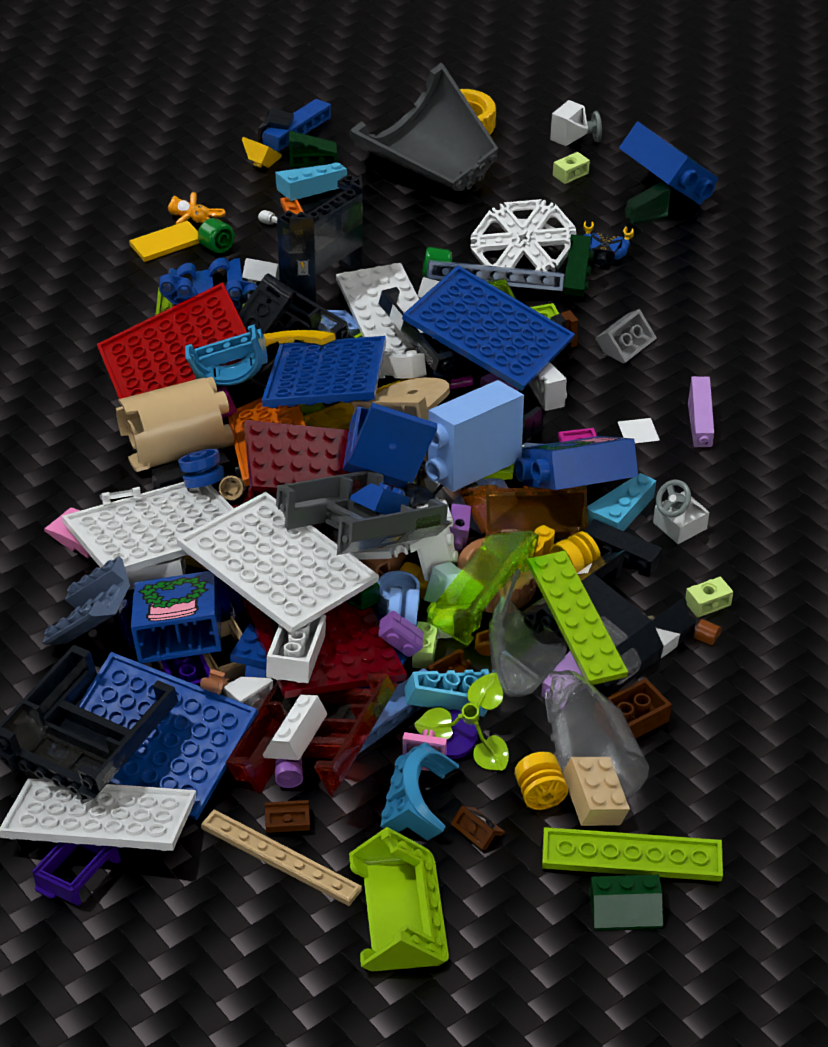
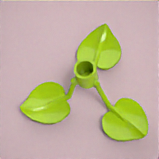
(484, 692)

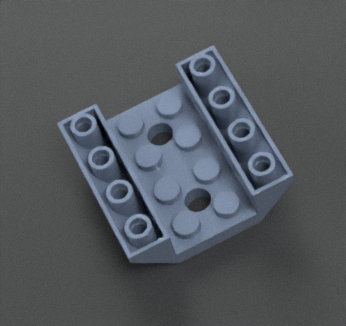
(94, 600)

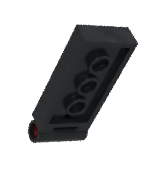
(259, 309)

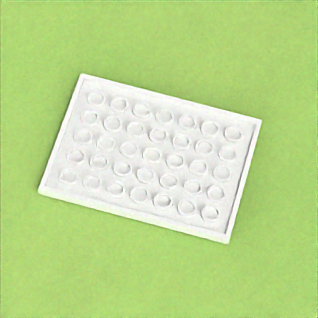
(147, 528)
(279, 570)

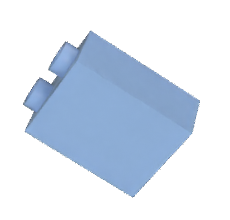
(475, 435)

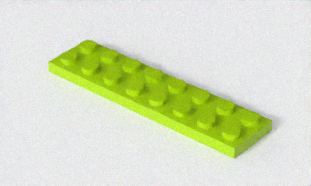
(577, 618)
(632, 854)

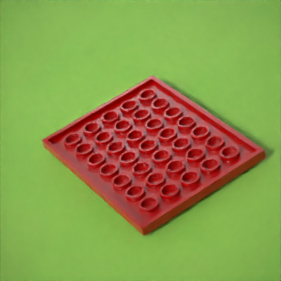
(154, 350)

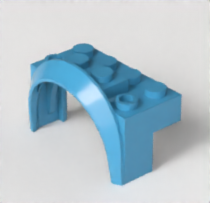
(206, 358)
(404, 800)

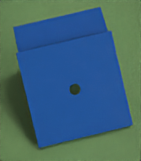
(387, 443)

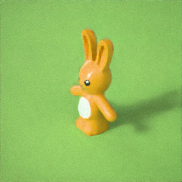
(198, 213)

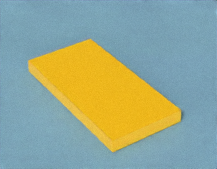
(165, 241)

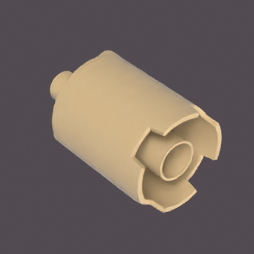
(174, 422)

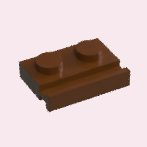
(287, 816)

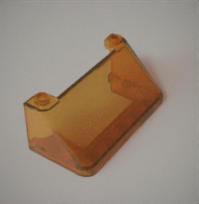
(527, 508)

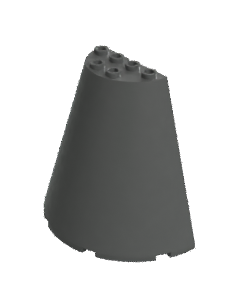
(436, 137)

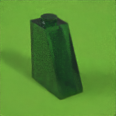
(649, 204)

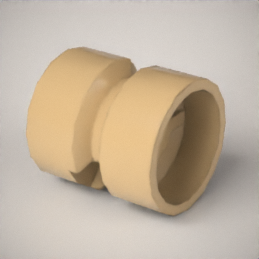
(232, 488)

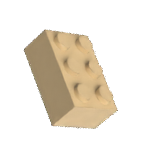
(595, 791)

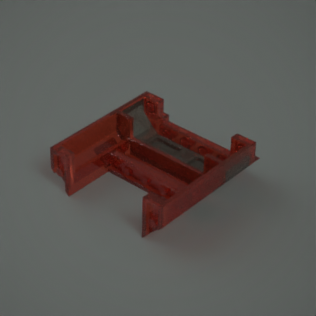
(339, 737)

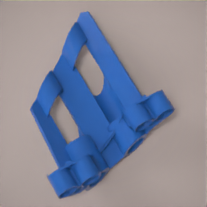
(182, 289)

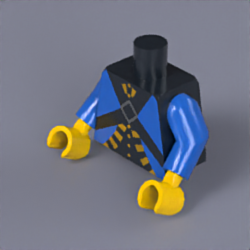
(608, 247)

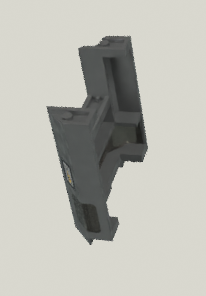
(359, 527)

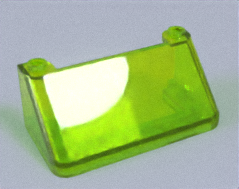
(462, 603)

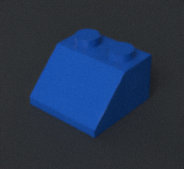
(381, 498)

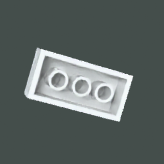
(295, 653)

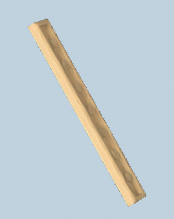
(281, 857)

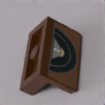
(476, 826)

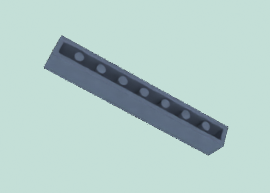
(514, 276)

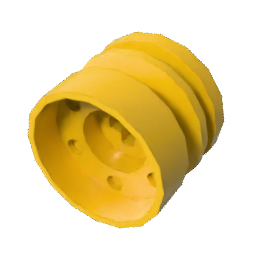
(580, 549)
(541, 780)

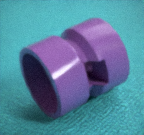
(288, 772)

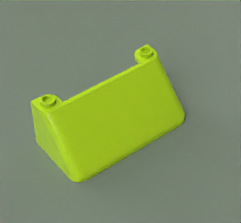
(401, 903)

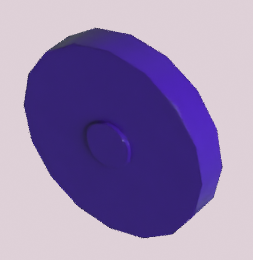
(463, 737)

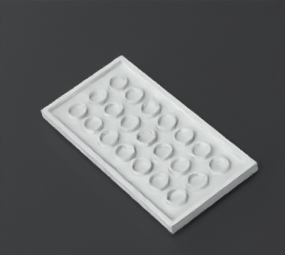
(362, 295)
(115, 817)

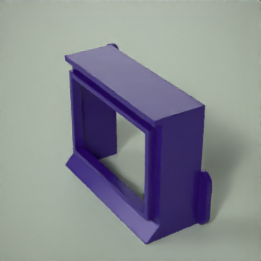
(53, 886)

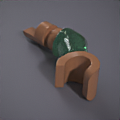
(215, 682)

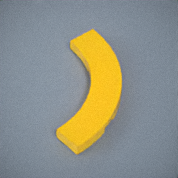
(306, 336)

